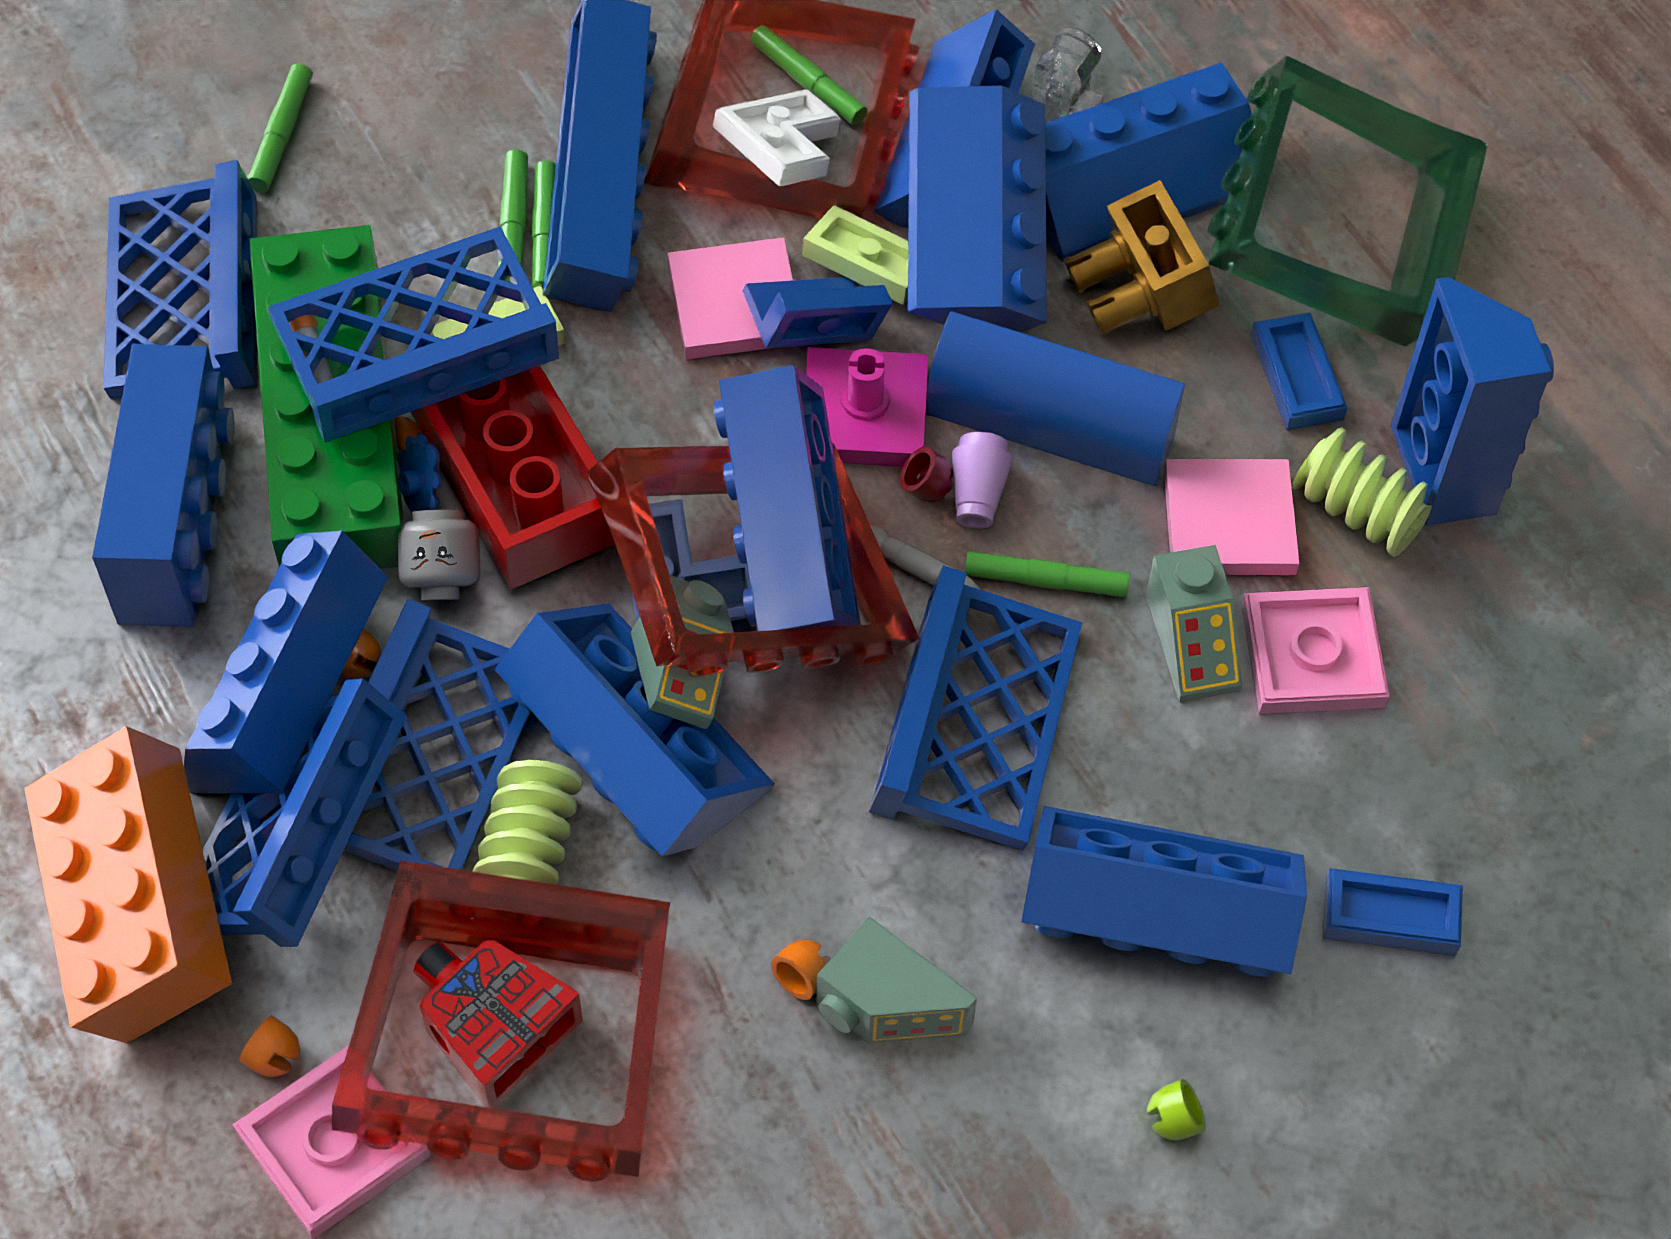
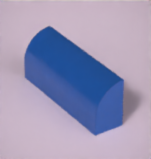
(978, 54)
(1054, 398)

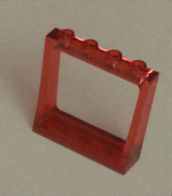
(686, 166)
(622, 488)
(532, 922)

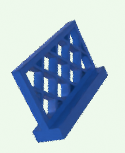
(229, 267)
(432, 366)
(396, 678)
(922, 709)
(306, 837)

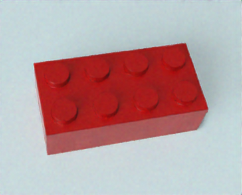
(519, 474)

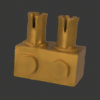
(1161, 252)

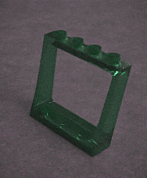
(1436, 225)

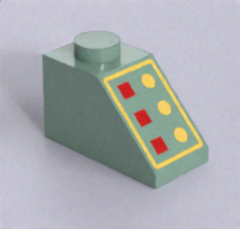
(1195, 622)
(671, 688)
(890, 991)

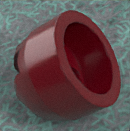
(926, 475)

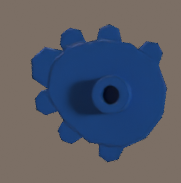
(419, 473)

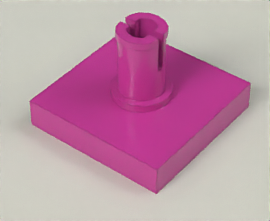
(872, 402)

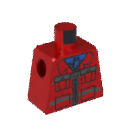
(494, 1014)

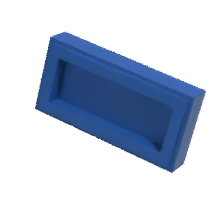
(1298, 371)
(1393, 911)

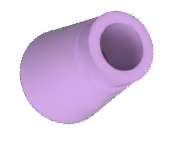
(980, 475)

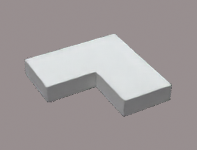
(779, 134)

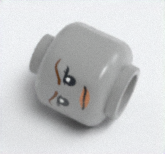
(438, 553)

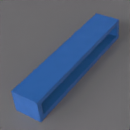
(599, 154)

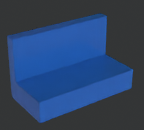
(816, 311)

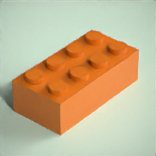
(126, 886)

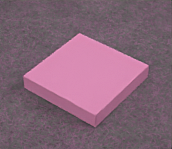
(711, 298)
(1237, 507)
(1314, 650)
(316, 1168)

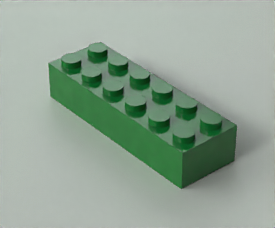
(314, 483)

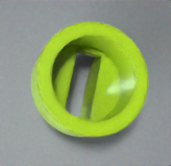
(1179, 1111)

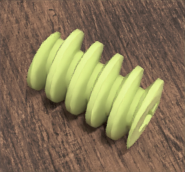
(1363, 492)
(529, 821)

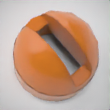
(364, 649)
(798, 967)
(269, 1046)

